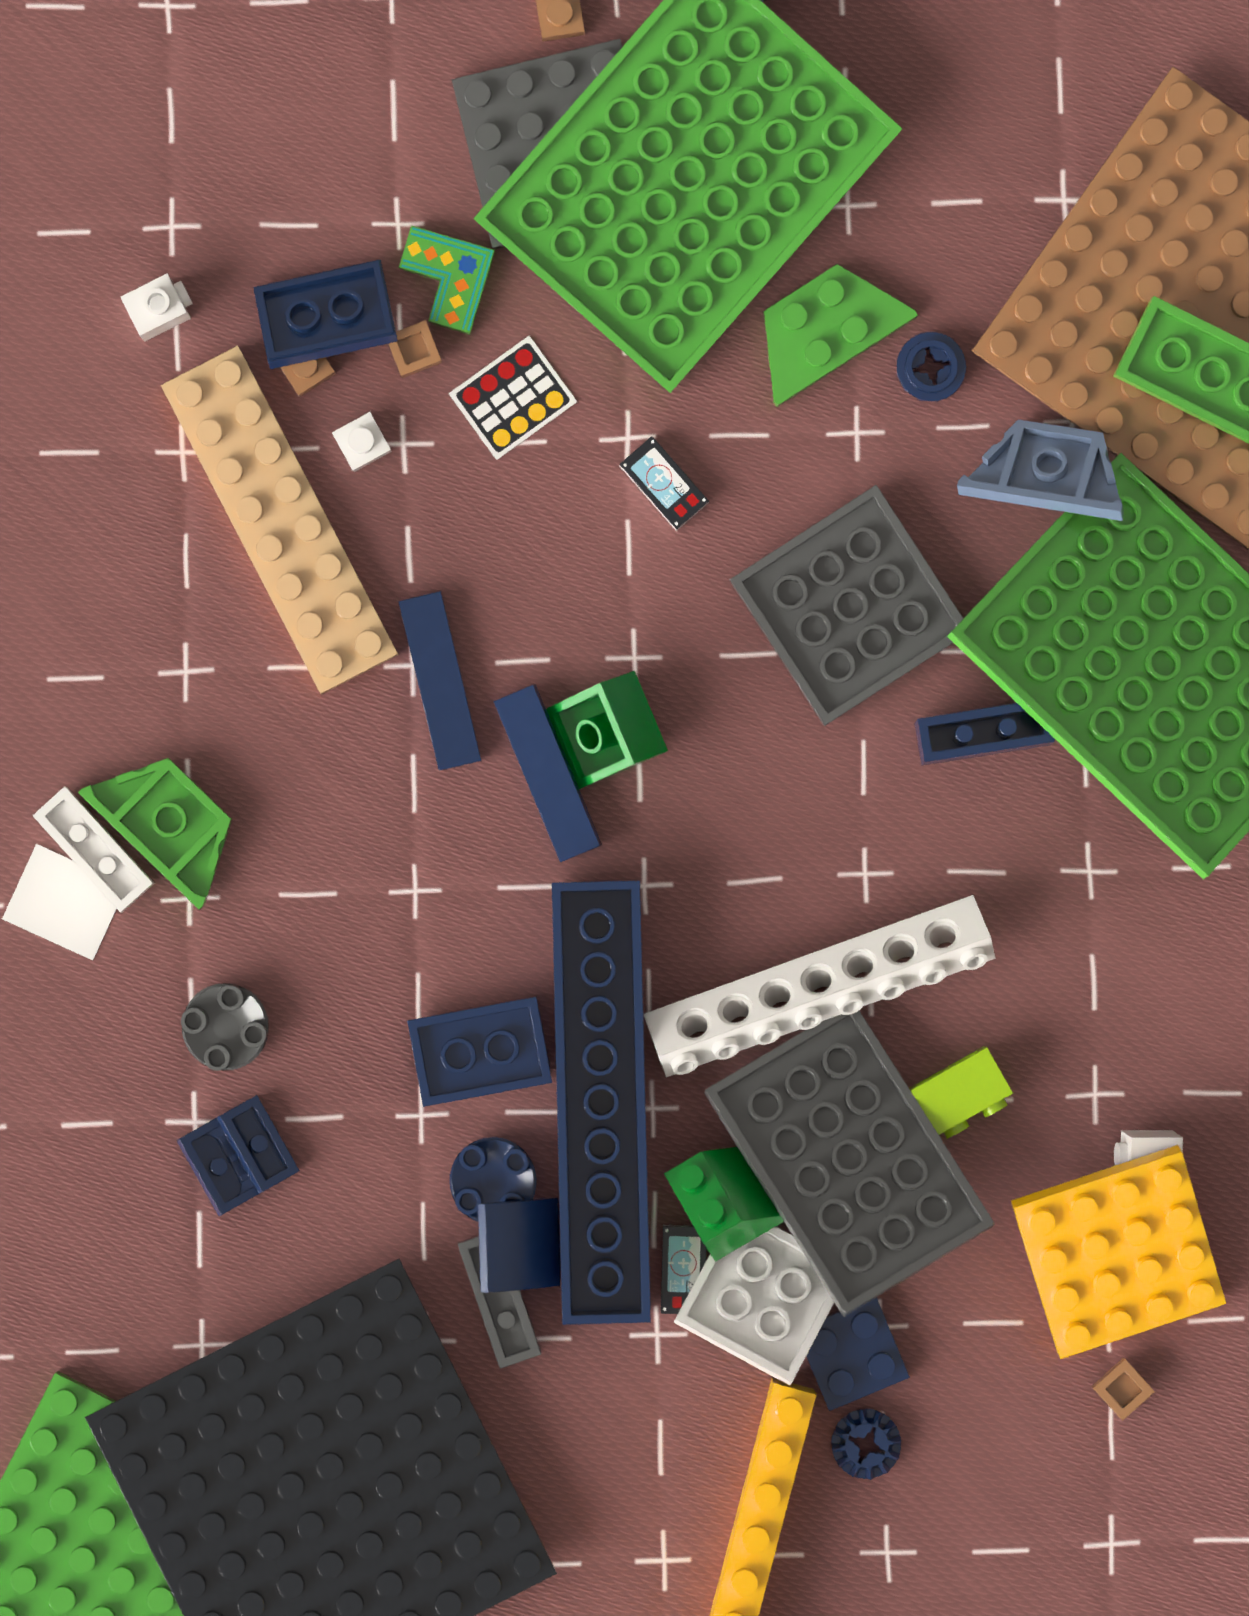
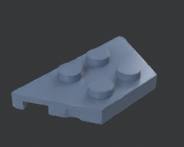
(1048, 470)

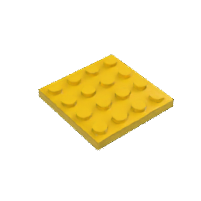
(1119, 1251)

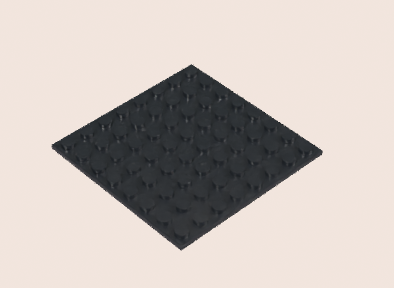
(324, 1470)

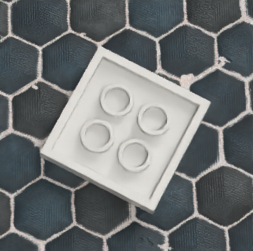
(760, 1304)

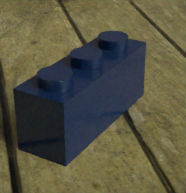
(978, 734)

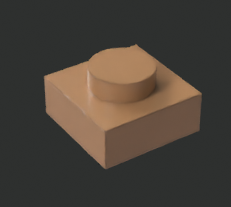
(560, 19)
(414, 349)
(308, 374)
(1123, 1389)

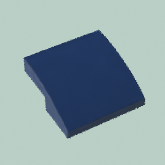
(238, 1155)
(519, 1245)

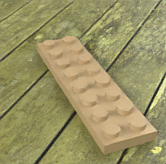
(279, 520)

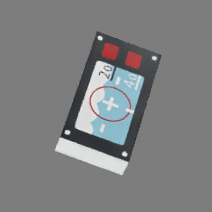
(664, 483)
(681, 1264)

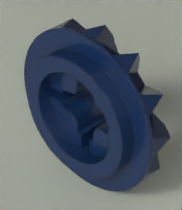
(942, 350)
(858, 1424)

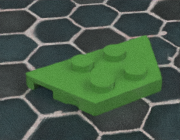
(826, 327)
(167, 823)

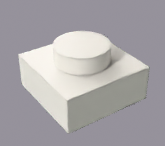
(361, 442)

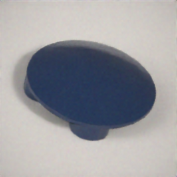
(491, 1172)

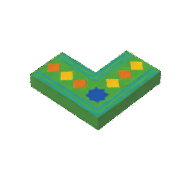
(458, 267)

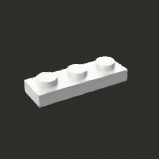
(93, 849)

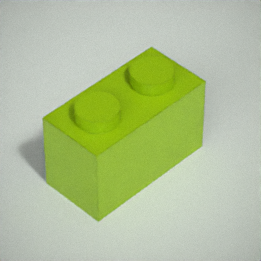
(962, 1092)

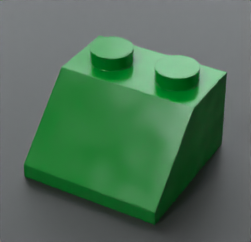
(606, 729)
(723, 1199)

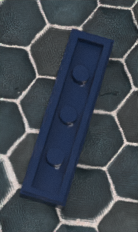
(440, 681)
(547, 773)

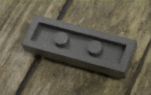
(502, 1314)

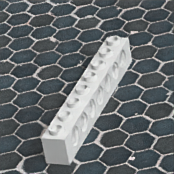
(830, 967)

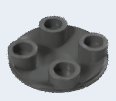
(225, 1026)

